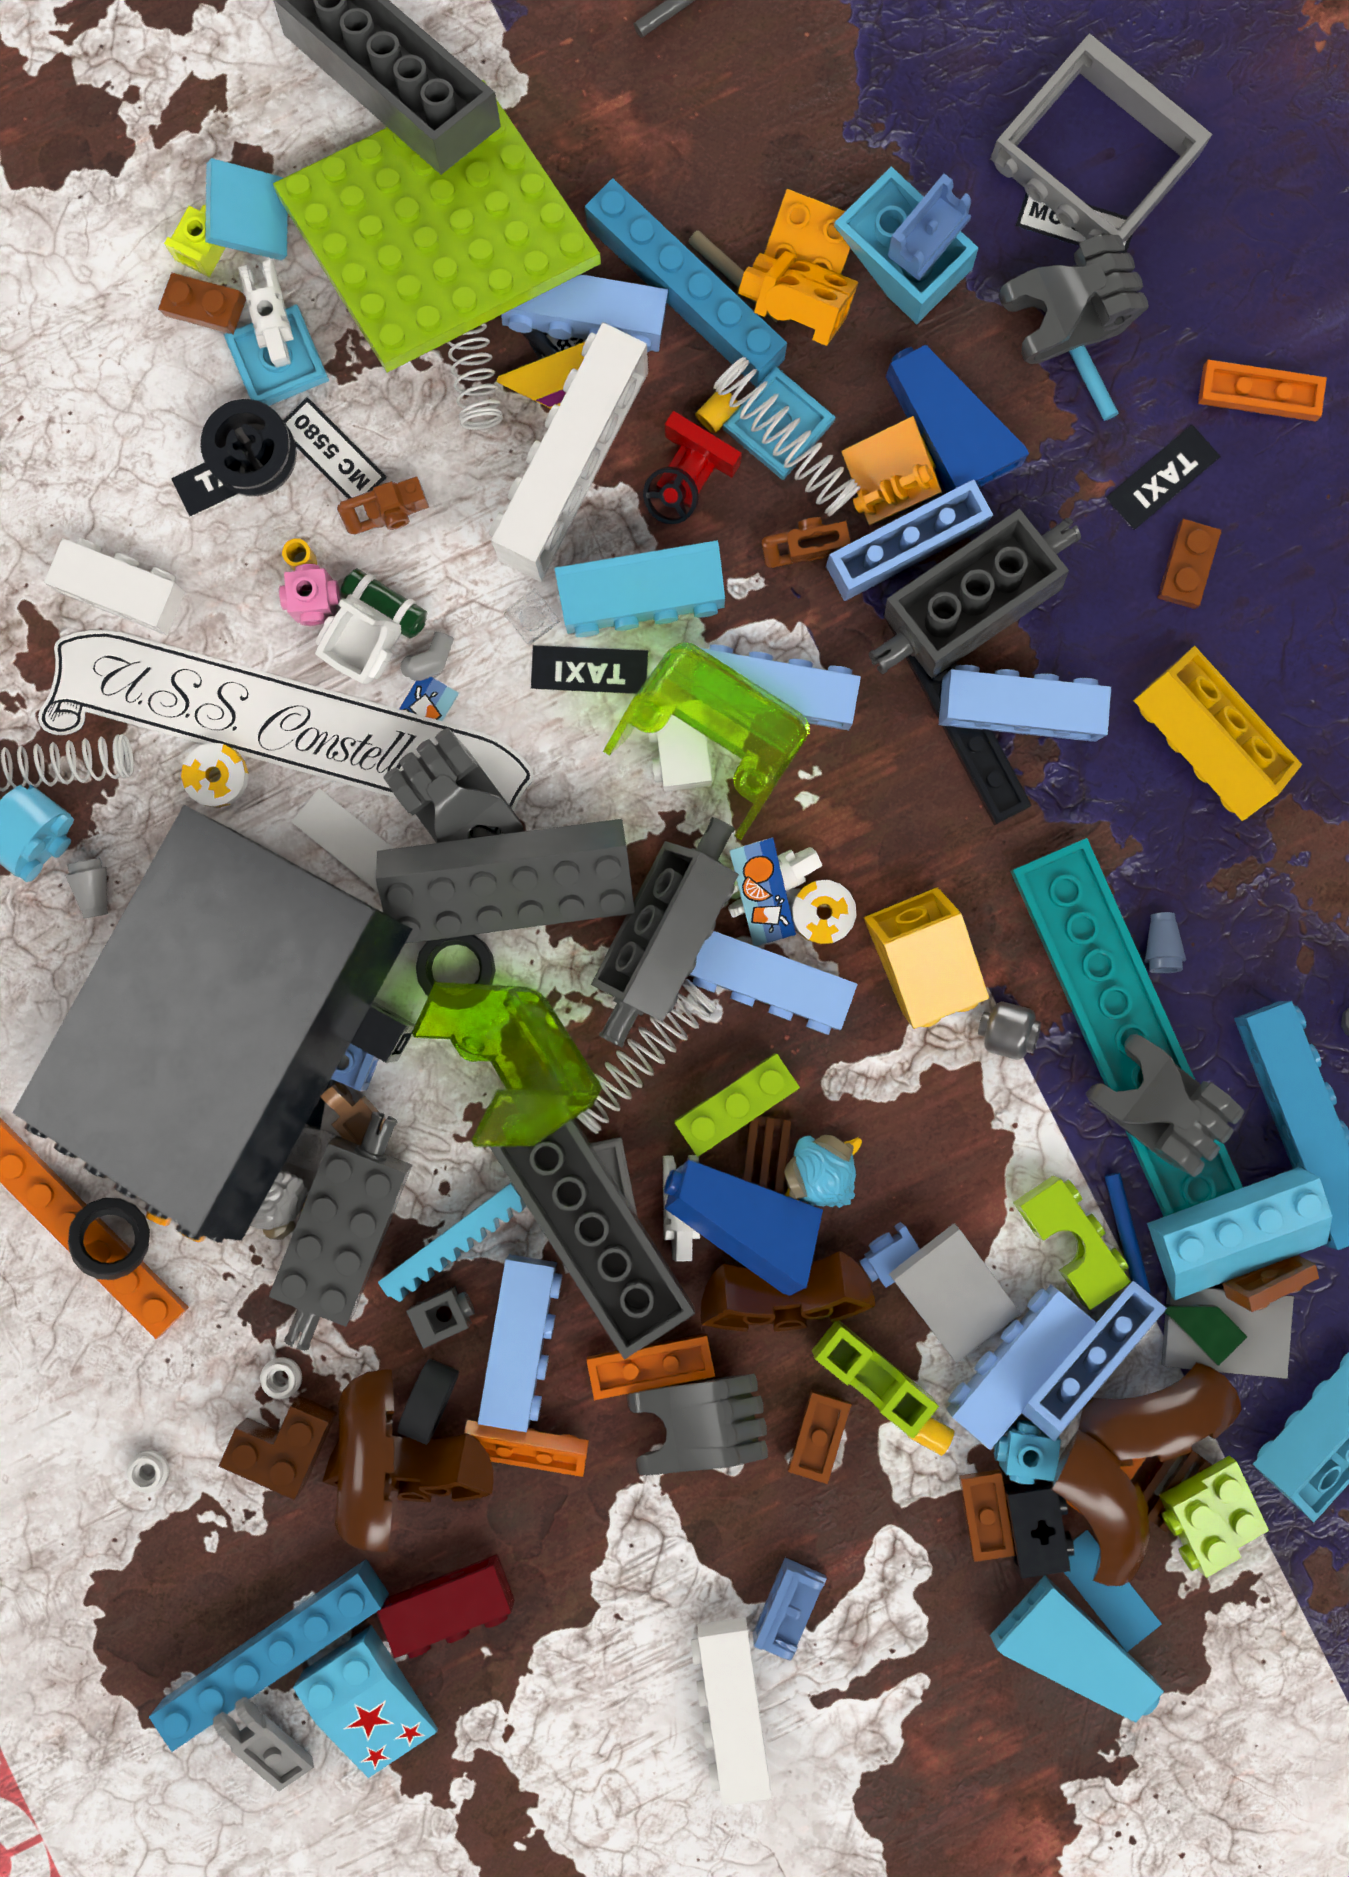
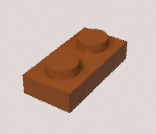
(202, 303)
(1189, 564)
(1265, 1285)
(819, 1436)
(986, 1515)

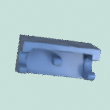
(929, 228)
(788, 1609)

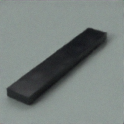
(979, 755)

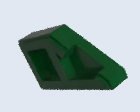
(1207, 1329)

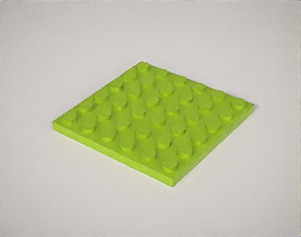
(434, 251)

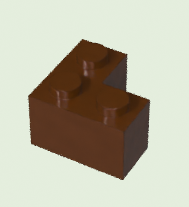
(282, 1457)

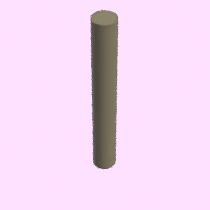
(718, 259)

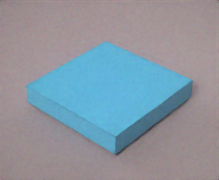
(244, 210)
(259, 374)
(801, 405)

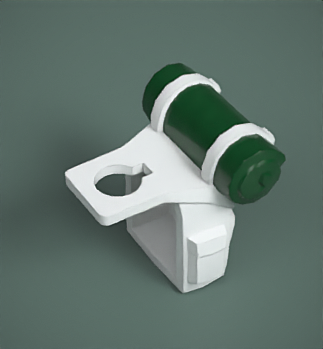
(366, 627)

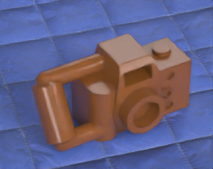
(384, 505)
(807, 544)

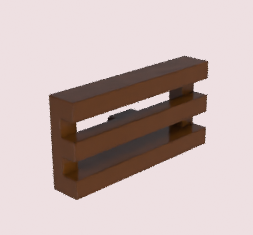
(770, 1122)
(1157, 1476)

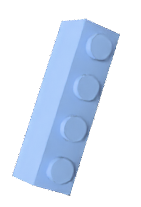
(586, 302)
(909, 540)
(819, 694)
(1024, 704)
(773, 980)
(518, 1342)
(1093, 1360)
(1019, 1365)

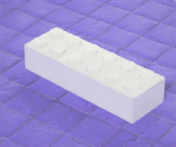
(570, 451)

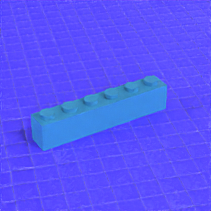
(690, 284)
(1301, 1103)
(269, 1655)

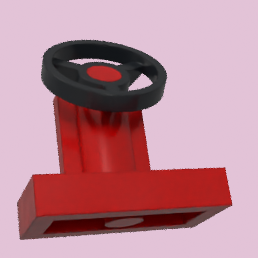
(689, 469)

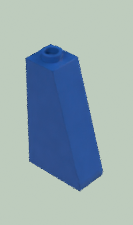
(953, 421)
(748, 1222)

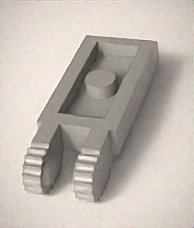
(263, 1745)

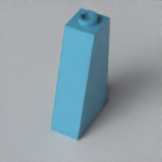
(1068, 1647)

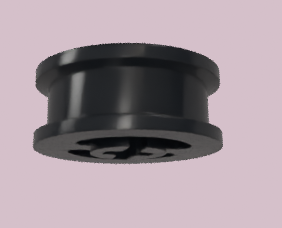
(225, 449)

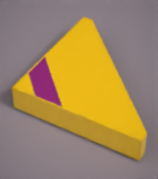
(544, 378)

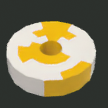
(197, 770)
(841, 906)

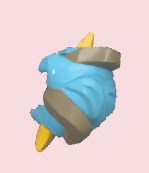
(822, 1171)

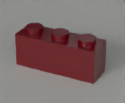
(446, 1607)

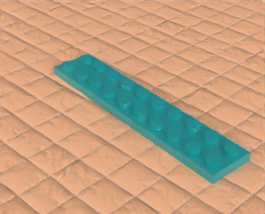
(1111, 999)

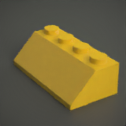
(1218, 734)

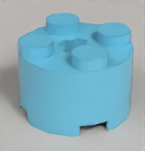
(31, 831)

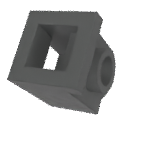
(430, 1326)

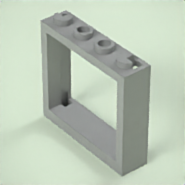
(1133, 95)

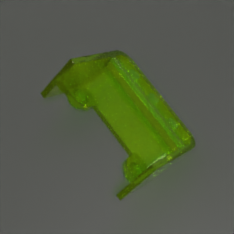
(725, 709)
(529, 1050)

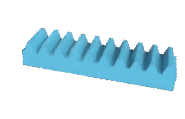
(447, 1245)

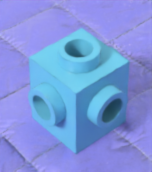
(1027, 1453)

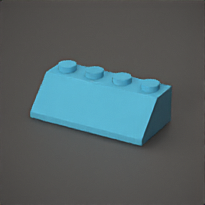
(641, 588)
(1241, 1231)
(1312, 1452)

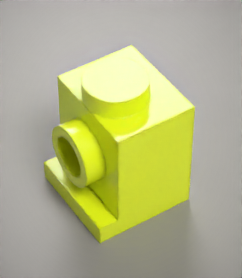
(191, 248)

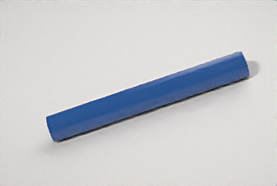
(1126, 1230)

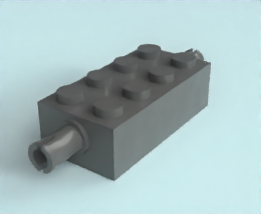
(975, 594)
(666, 932)
(340, 1230)

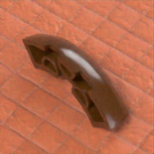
(741, 1298)
(1165, 1420)
(366, 1461)
(438, 1468)
(1110, 1502)

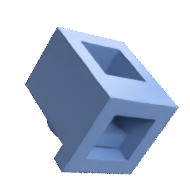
(359, 1071)
(888, 1253)

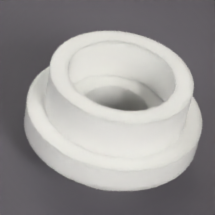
(270, 1384)
(139, 1480)

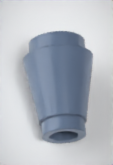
(1164, 944)

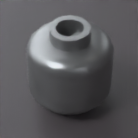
(1010, 1030)

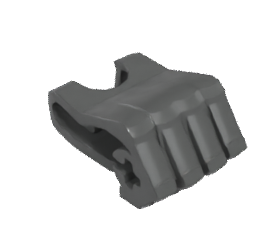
(1080, 300)
(449, 791)
(1170, 1109)
(705, 1425)

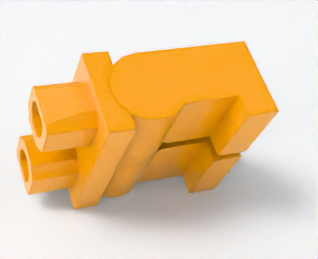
(799, 293)

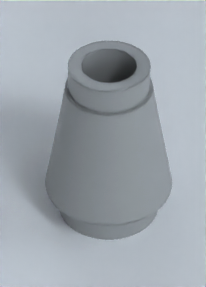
(89, 886)

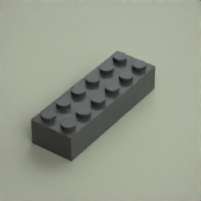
(395, 74)
(507, 881)
(597, 1237)

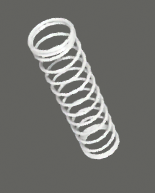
(727, 378)
(475, 411)
(120, 742)
(704, 1002)

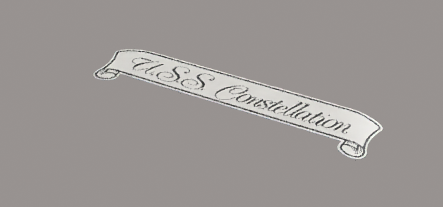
(254, 714)

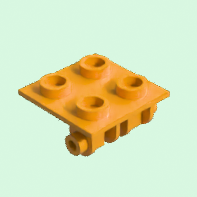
(808, 231)
(891, 471)

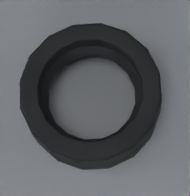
(432, 948)
(97, 1209)
(427, 1401)

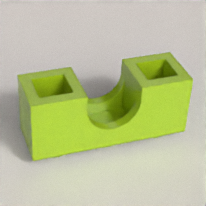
(736, 1104)
(1095, 1269)
(876, 1378)

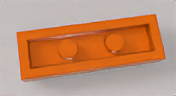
(1262, 390)
(651, 1367)
(532, 1448)

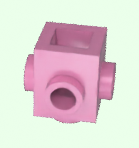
(317, 606)

